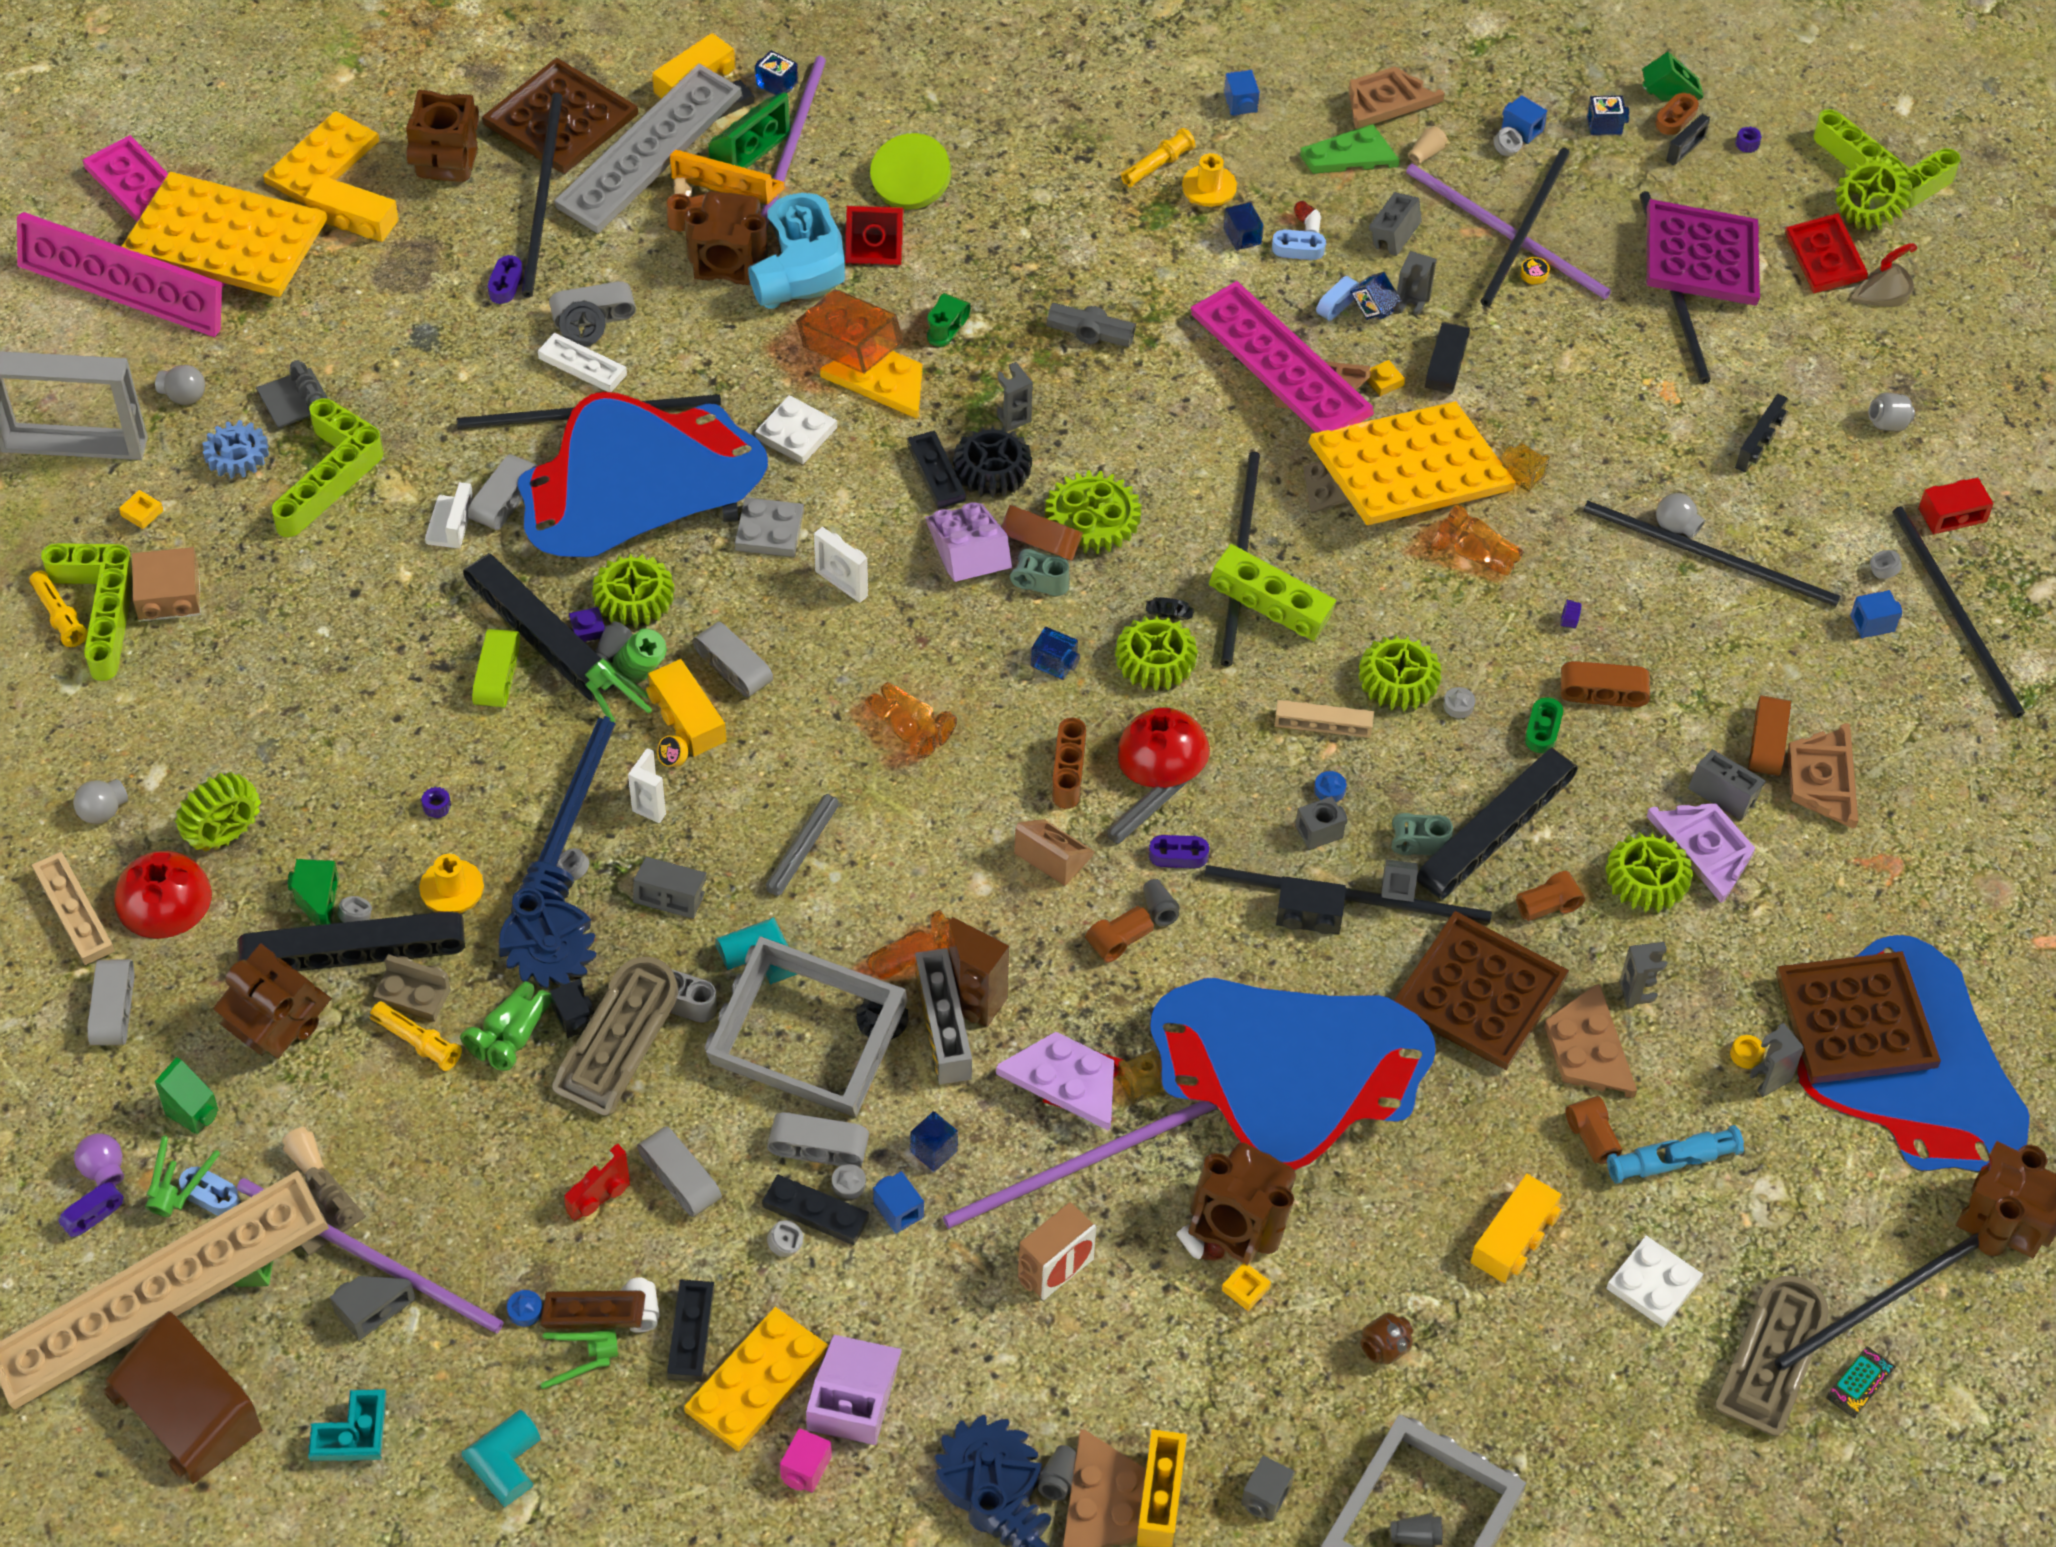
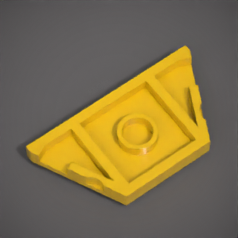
(891, 381)

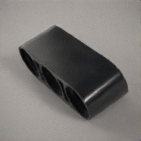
(1447, 357)

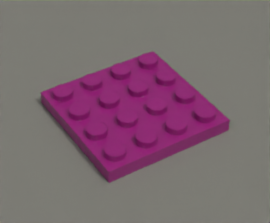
(1702, 252)

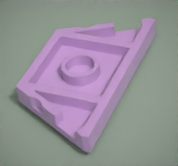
(1710, 841)
(1065, 1076)

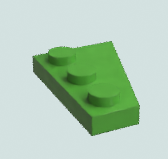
(1352, 149)

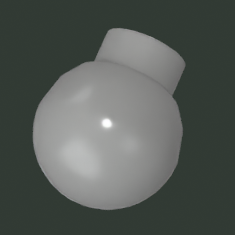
(181, 384)
(1679, 515)
(99, 801)

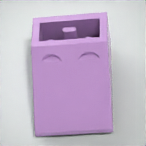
(969, 541)
(852, 1389)

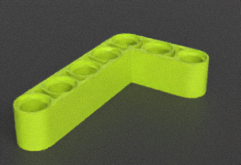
(1853, 145)
(355, 454)
(112, 572)

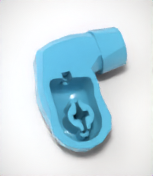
(810, 252)

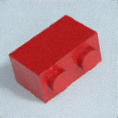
(1955, 505)

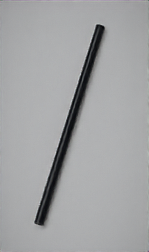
(542, 195)
(1525, 227)
(1685, 319)
(564, 413)
(1242, 542)
(1712, 553)
(1958, 612)
(1352, 895)
(1877, 1303)

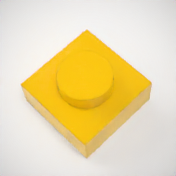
(1385, 378)
(141, 509)
(1246, 1286)

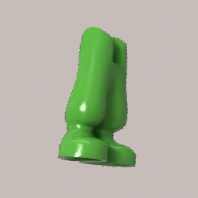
(509, 1021)

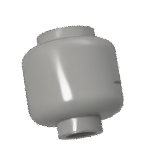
(1891, 412)

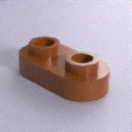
(1677, 114)

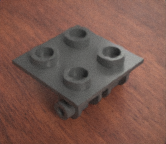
(291, 396)

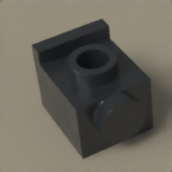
(571, 1007)

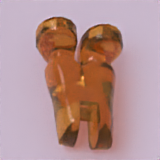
(1476, 542)
(912, 719)
(901, 953)

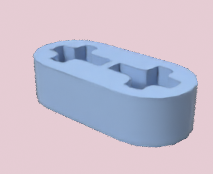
(1298, 244)
(1336, 298)
(213, 1185)

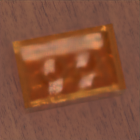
(849, 330)

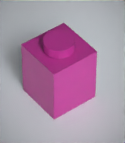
(805, 1461)

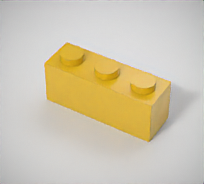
(709, 52)
(353, 208)
(686, 707)
(1517, 1229)
(1161, 1489)

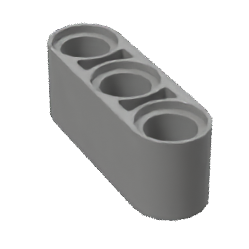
(612, 298)
(500, 493)
(732, 659)
(689, 992)
(111, 1002)
(817, 1139)
(679, 1171)

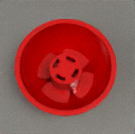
(1163, 748)
(162, 895)

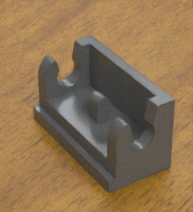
(1396, 222)
(1415, 281)
(1017, 398)
(1726, 784)
(669, 887)
(1641, 971)
(1779, 1061)

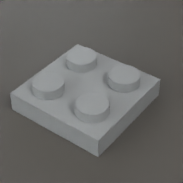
(769, 527)

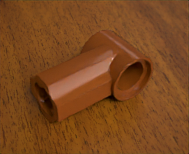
(677, 207)
(1556, 894)
(1113, 937)
(1592, 1123)

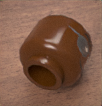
(1387, 1338)

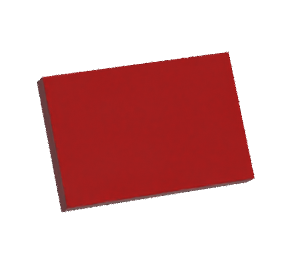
(1826, 253)

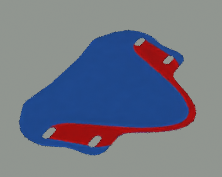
(633, 471)
(1290, 1063)
(1942, 1106)

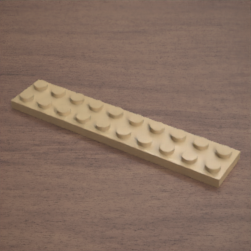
(162, 1282)

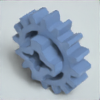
(235, 449)

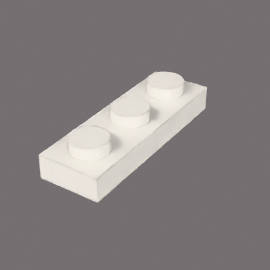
(582, 362)

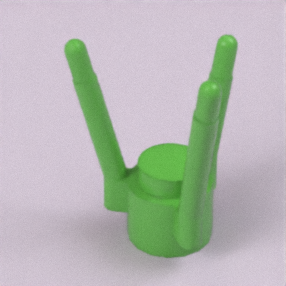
(603, 675)
(163, 1195)
(599, 1343)

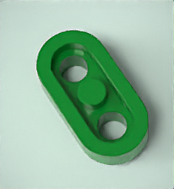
(1544, 727)

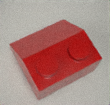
(874, 234)

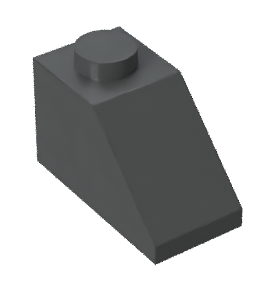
(370, 1302)

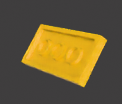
(324, 152)
(756, 1379)

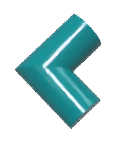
(735, 945)
(358, 1437)
(495, 1453)

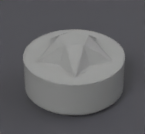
(1508, 141)
(1885, 564)
(1459, 702)
(574, 862)
(354, 909)
(848, 1181)
(785, 1238)

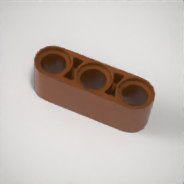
(1041, 532)
(1605, 684)
(1769, 735)
(1069, 763)

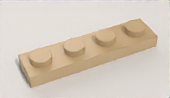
(73, 908)

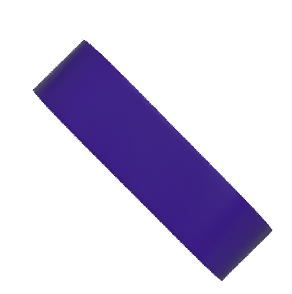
(510, 280)
(1178, 851)
(91, 1209)

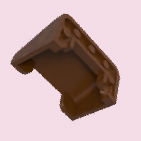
(183, 1398)

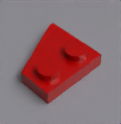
(598, 1185)

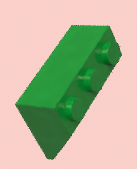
(753, 133)

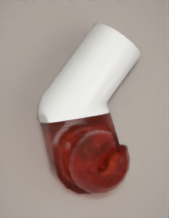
(1308, 215)
(1198, 1248)

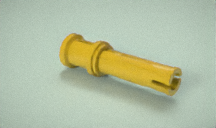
(1167, 152)
(61, 616)
(426, 1042)

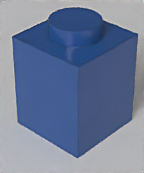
(1241, 92)
(1525, 117)
(1876, 614)
(898, 1202)

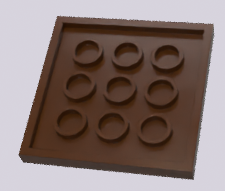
(586, 120)
(1481, 989)
(1857, 1017)

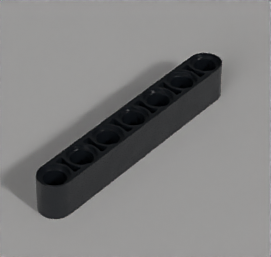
(533, 621)
(1496, 823)
(360, 941)

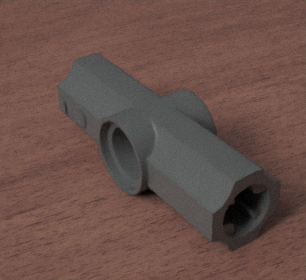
(1091, 325)

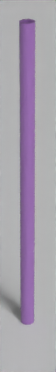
(796, 128)
(1508, 231)
(1077, 1163)
(397, 1270)

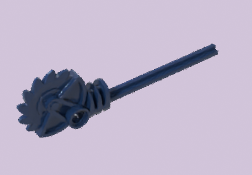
(551, 937)
(993, 1470)

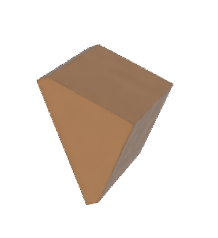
(1050, 849)

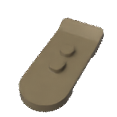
(618, 1035)
(1754, 1388)

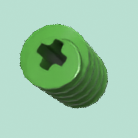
(640, 655)

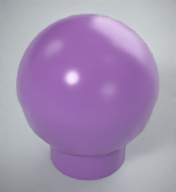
(99, 1159)

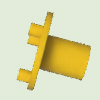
(1209, 182)
(451, 885)

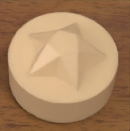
(682, 187)

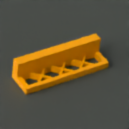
(724, 176)

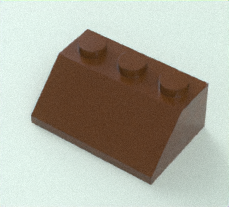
(979, 971)

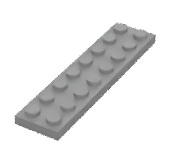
(646, 148)

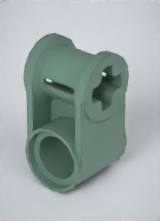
(1043, 573)
(1420, 833)

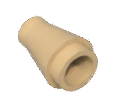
(1429, 144)
(302, 1149)

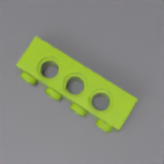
(1272, 592)

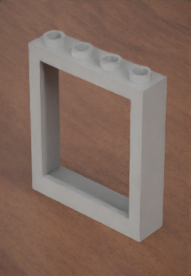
(73, 440)
(745, 990)
(1446, 1451)

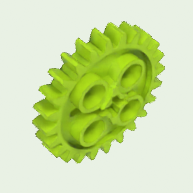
(1097, 508)

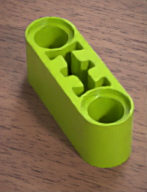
(496, 668)

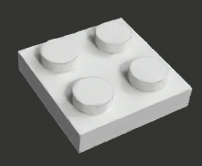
(796, 429)
(841, 564)
(1654, 1281)

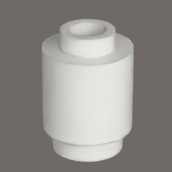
(651, 1309)

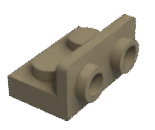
(413, 987)

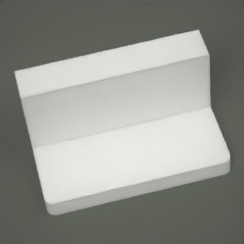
(450, 518)
(647, 788)

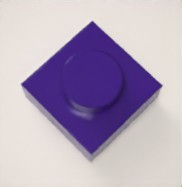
(587, 624)

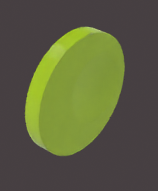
(910, 171)

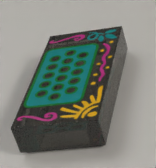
(1860, 1382)

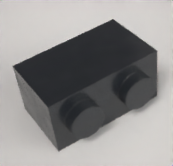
(1311, 905)

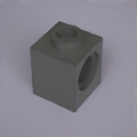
(1311, 826)
(1399, 880)
(1267, 1488)

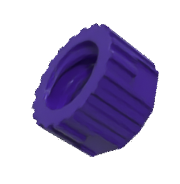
(1748, 145)
(1570, 614)
(432, 794)

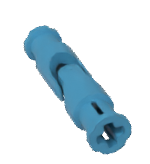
(1694, 1150)

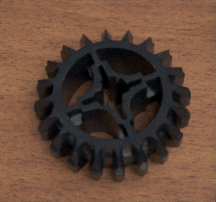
(993, 469)

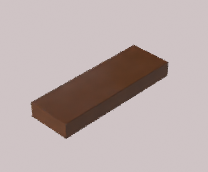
(593, 1309)

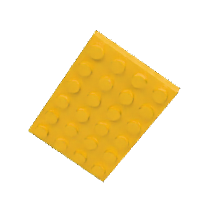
(226, 233)
(1411, 462)

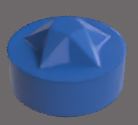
(1330, 784)
(524, 1308)

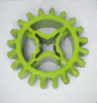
(1866, 182)
(614, 590)
(1158, 661)
(1418, 676)
(217, 811)
(1642, 879)

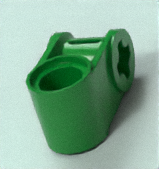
(946, 319)

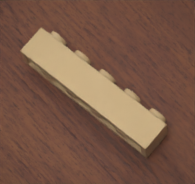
(1324, 718)

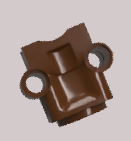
(443, 136)
(725, 237)
(269, 1003)
(1242, 1202)
(2012, 1202)

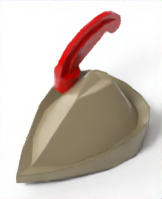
(1888, 284)

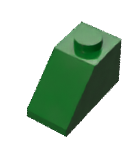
(1669, 77)
(315, 888)
(186, 1097)

